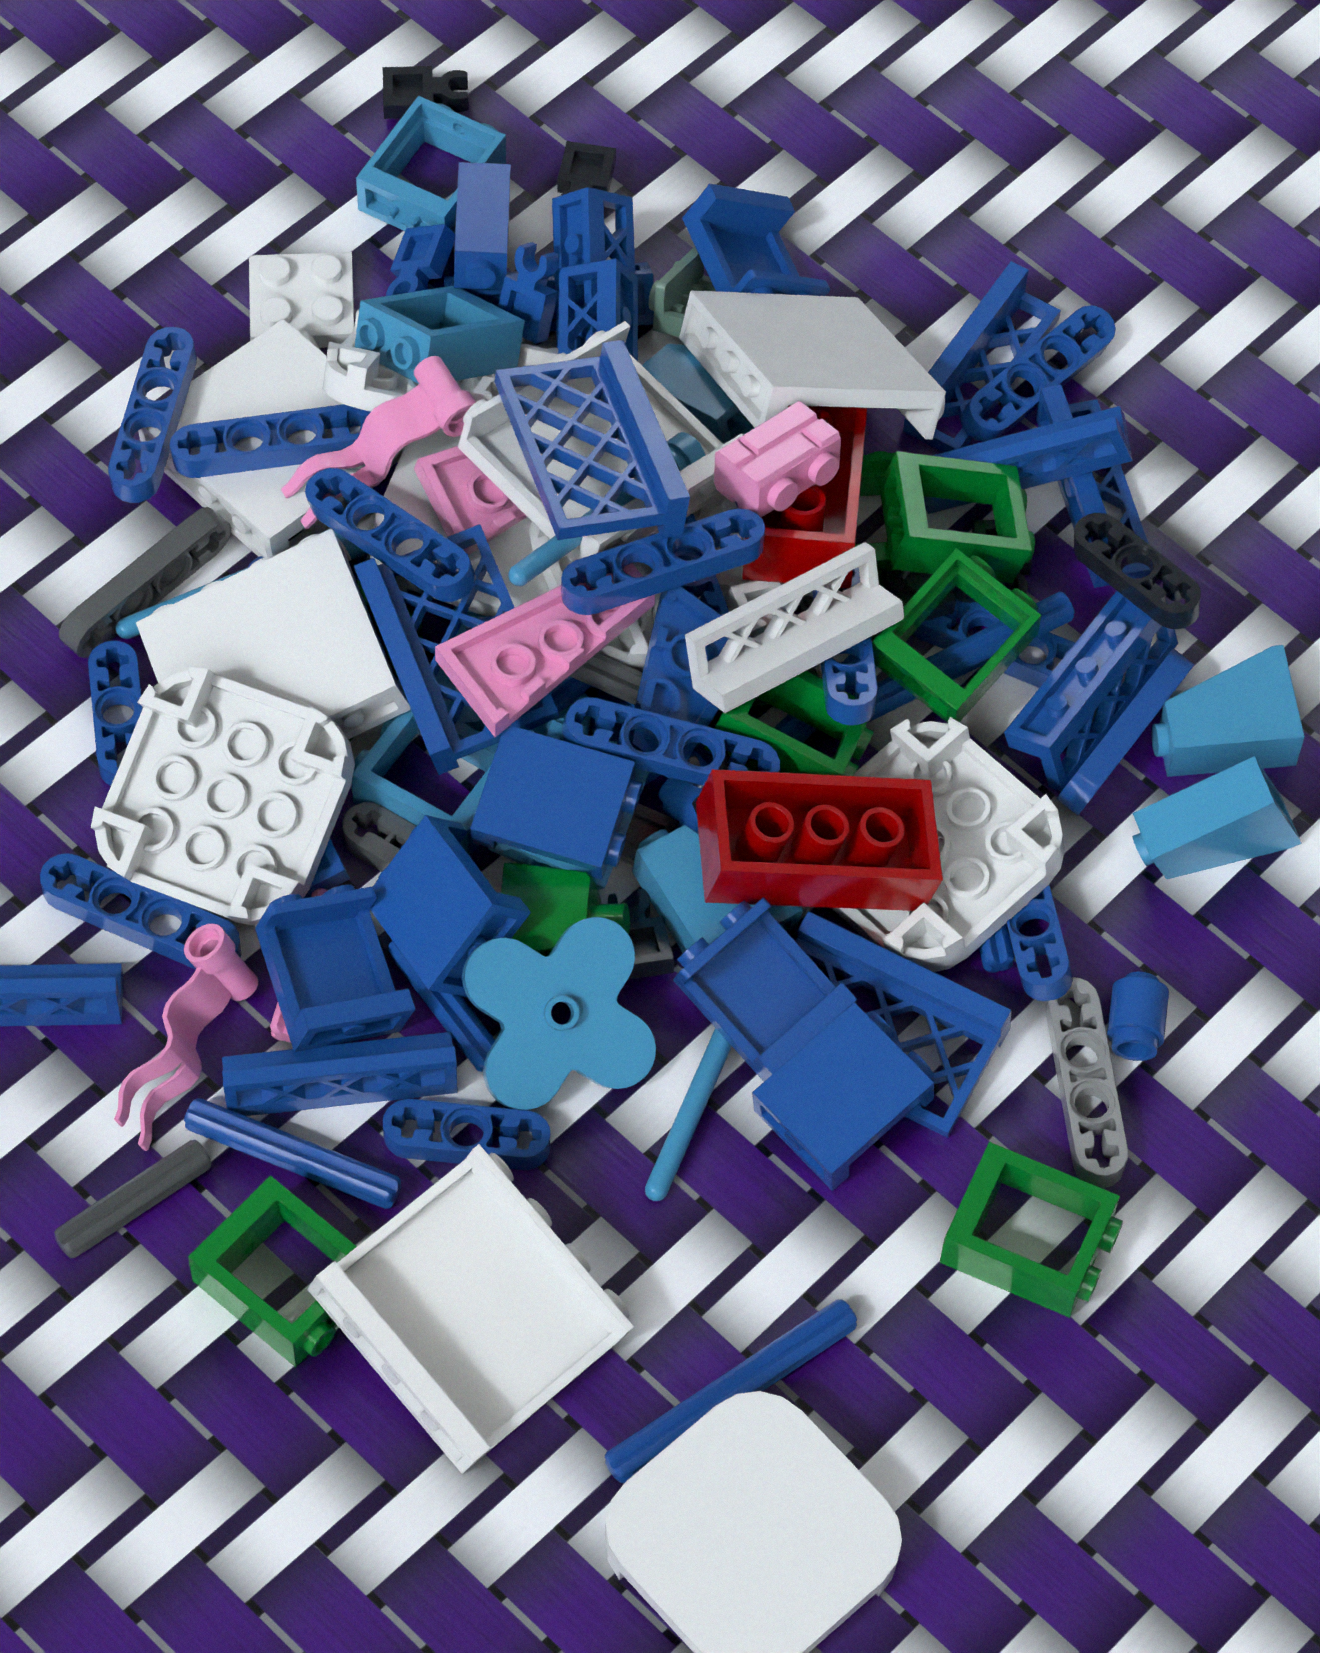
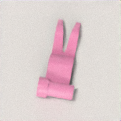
(391, 426)
(217, 978)

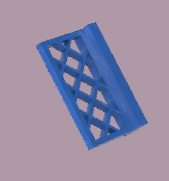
(637, 442)
(411, 662)
(917, 991)

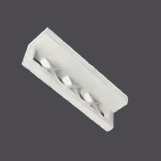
(791, 640)

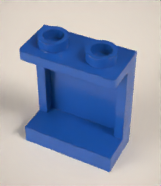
(742, 242)
(556, 800)
(441, 905)
(330, 968)
(760, 988)
(843, 1093)

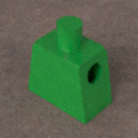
(556, 902)

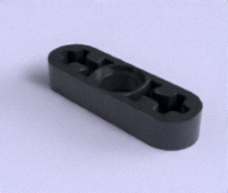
(1144, 591)

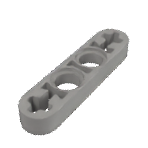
(1087, 1081)

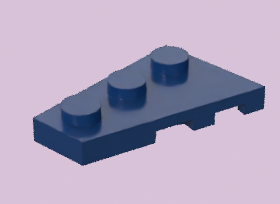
(666, 673)

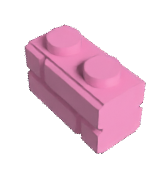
(778, 460)

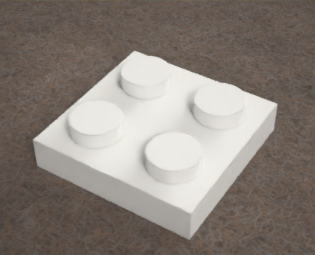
(304, 290)

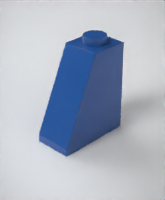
(482, 226)

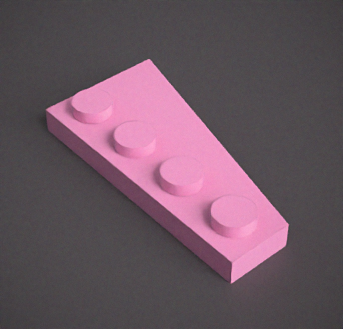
(465, 495)
(528, 652)

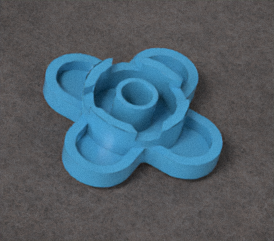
(535, 1051)

